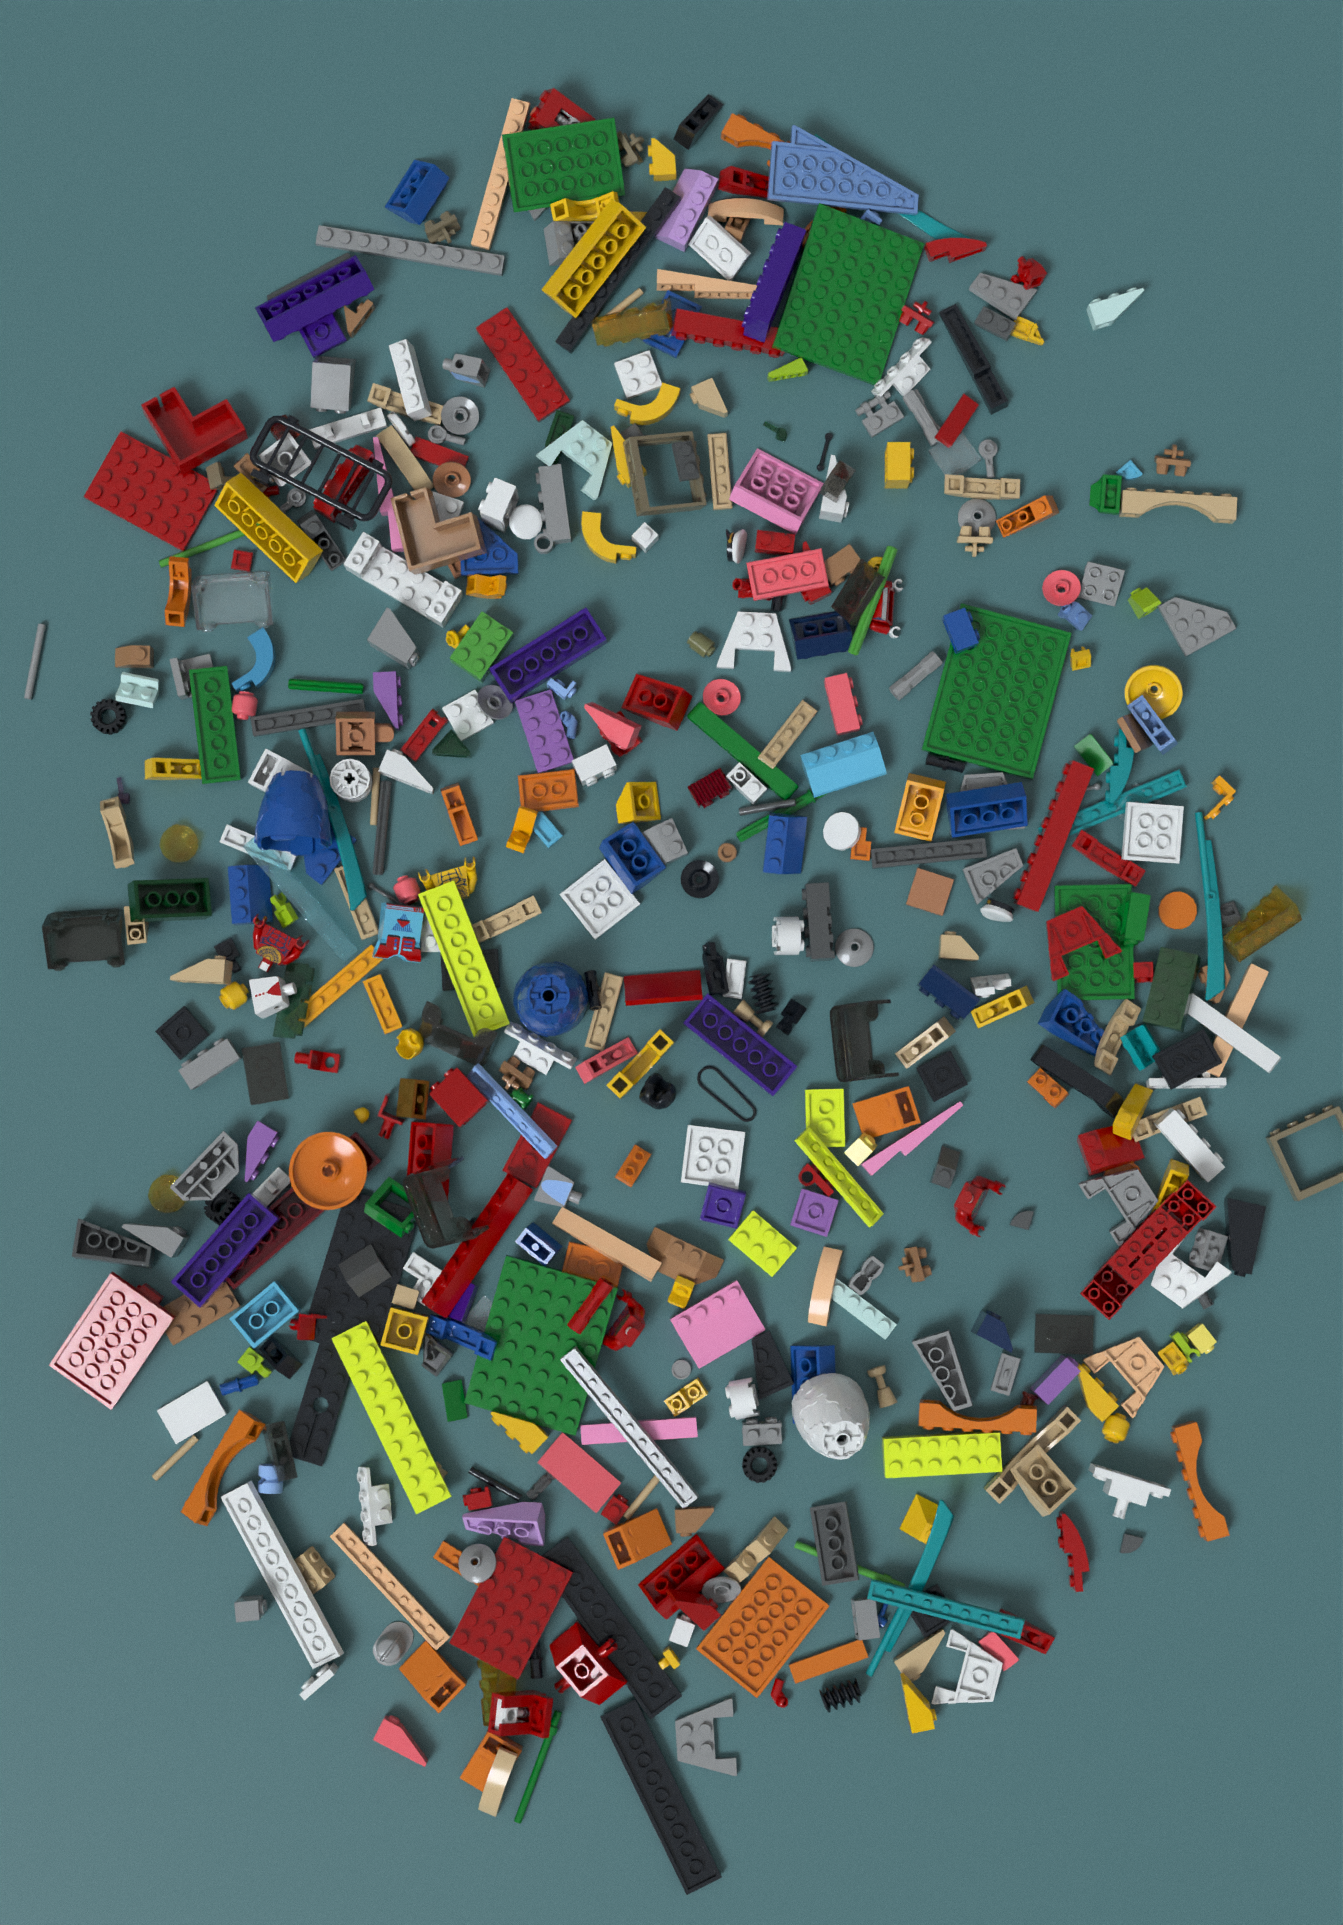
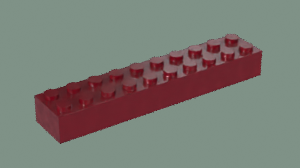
(294, 1219)

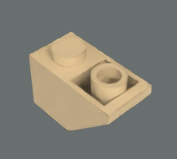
(135, 931)

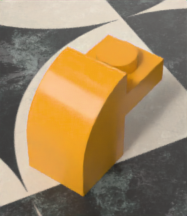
(485, 586)

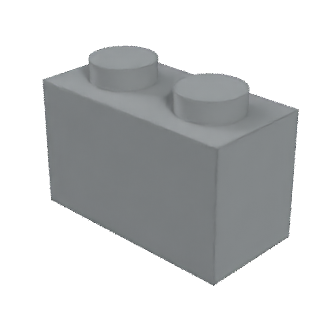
(250, 1608)

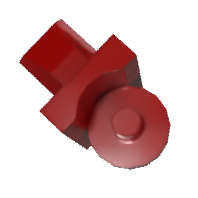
(924, 322)

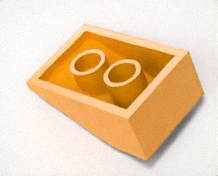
(920, 807)

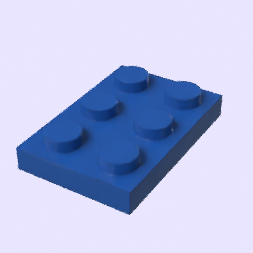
(668, 343)

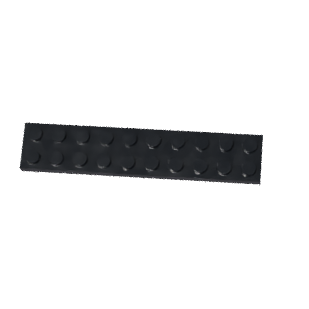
(604, 1621)
(661, 1796)

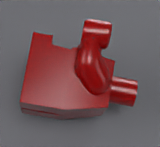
(1029, 272)

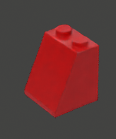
(458, 1097)

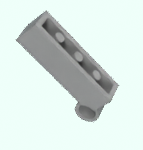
(555, 507)

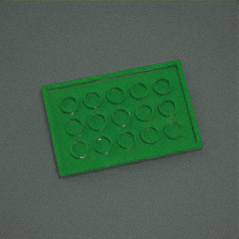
(562, 163)
(1089, 972)

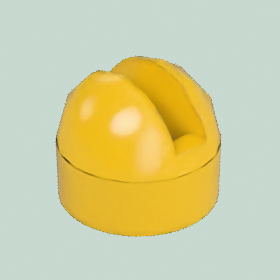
(361, 1114)

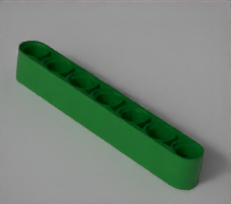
(741, 751)

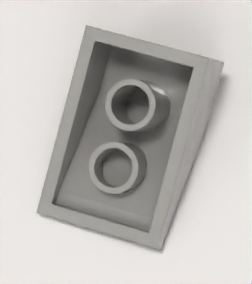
(666, 841)
(164, 1238)

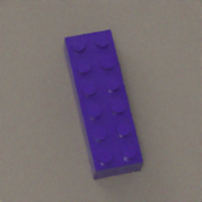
(773, 281)
(314, 298)
(548, 655)
(740, 1045)
(225, 1250)

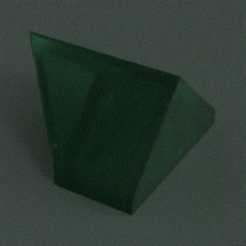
(451, 747)

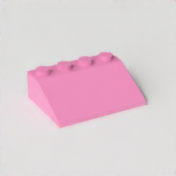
(776, 491)
(717, 1324)

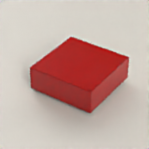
(242, 560)

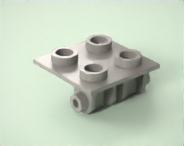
(1101, 583)

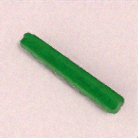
(326, 686)

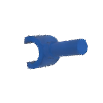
(882, 1620)

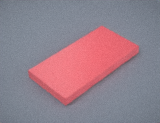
(787, 574)
(579, 1472)

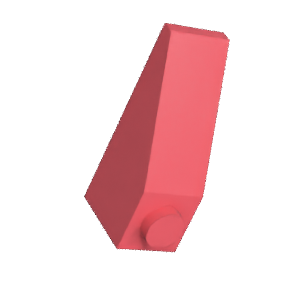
(615, 727)
(606, 1060)
(397, 1738)

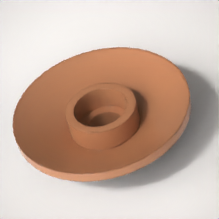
(451, 487)

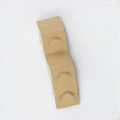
(118, 833)
(756, 1550)

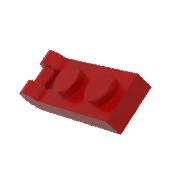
(423, 735)

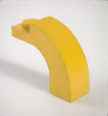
(581, 210)
(652, 412)
(598, 544)

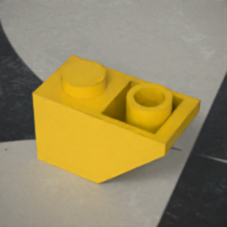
(663, 162)

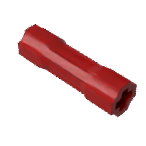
(590, 1305)

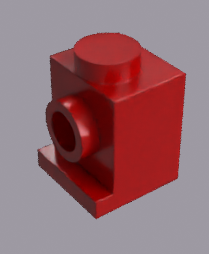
(1143, 972)
(478, 1498)

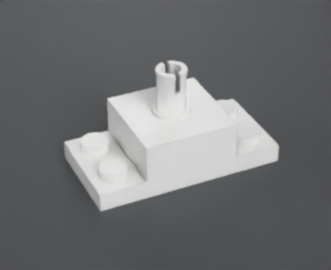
(1127, 1488)

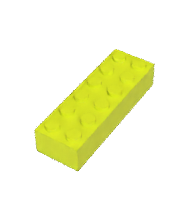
(941, 1454)

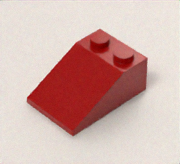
(657, 701)
(1107, 1150)

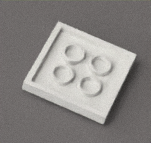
(1152, 832)
(599, 899)
(712, 1156)

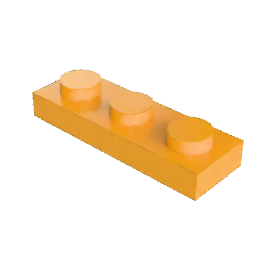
(382, 1004)

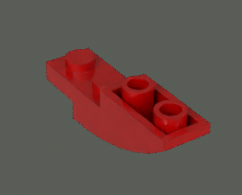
(1072, 1543)

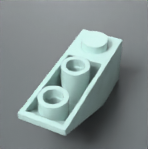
(1105, 312)

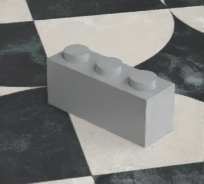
(209, 1063)

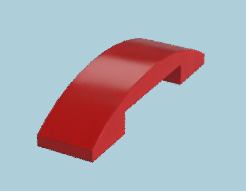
(1107, 859)

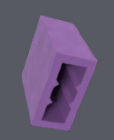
(1055, 1378)

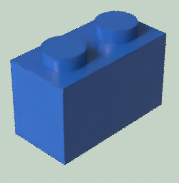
(960, 630)
(538, 1244)

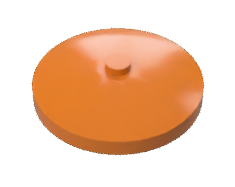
(328, 1170)

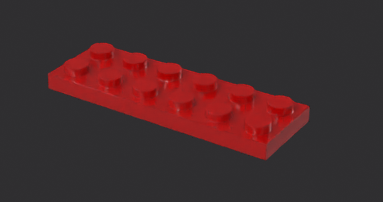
(522, 364)

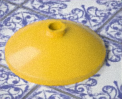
(1165, 698)

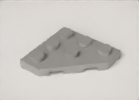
(1195, 624)

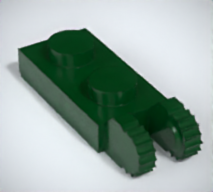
(561, 423)

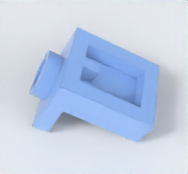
(558, 688)

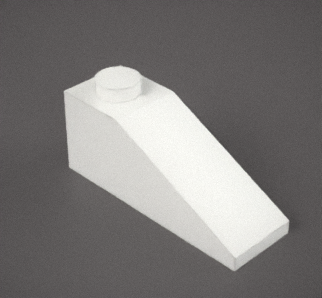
(400, 769)

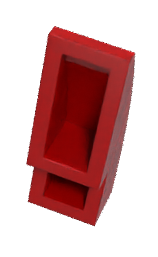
(953, 248)

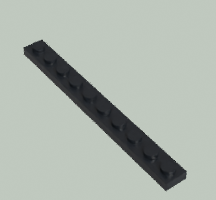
(653, 221)

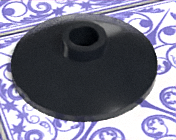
(707, 872)

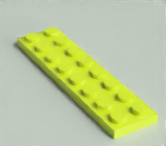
(463, 957)

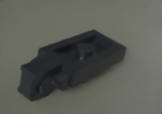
(714, 970)

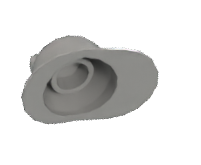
(393, 1643)

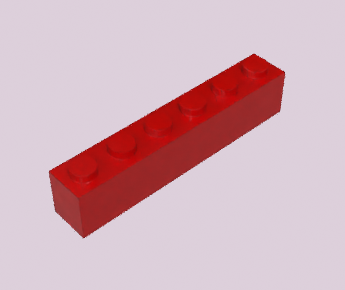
(720, 332)

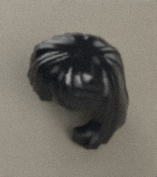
(657, 1092)

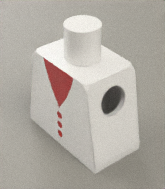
(270, 995)

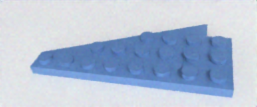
(819, 173)

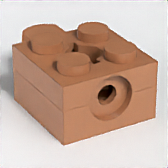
(358, 733)

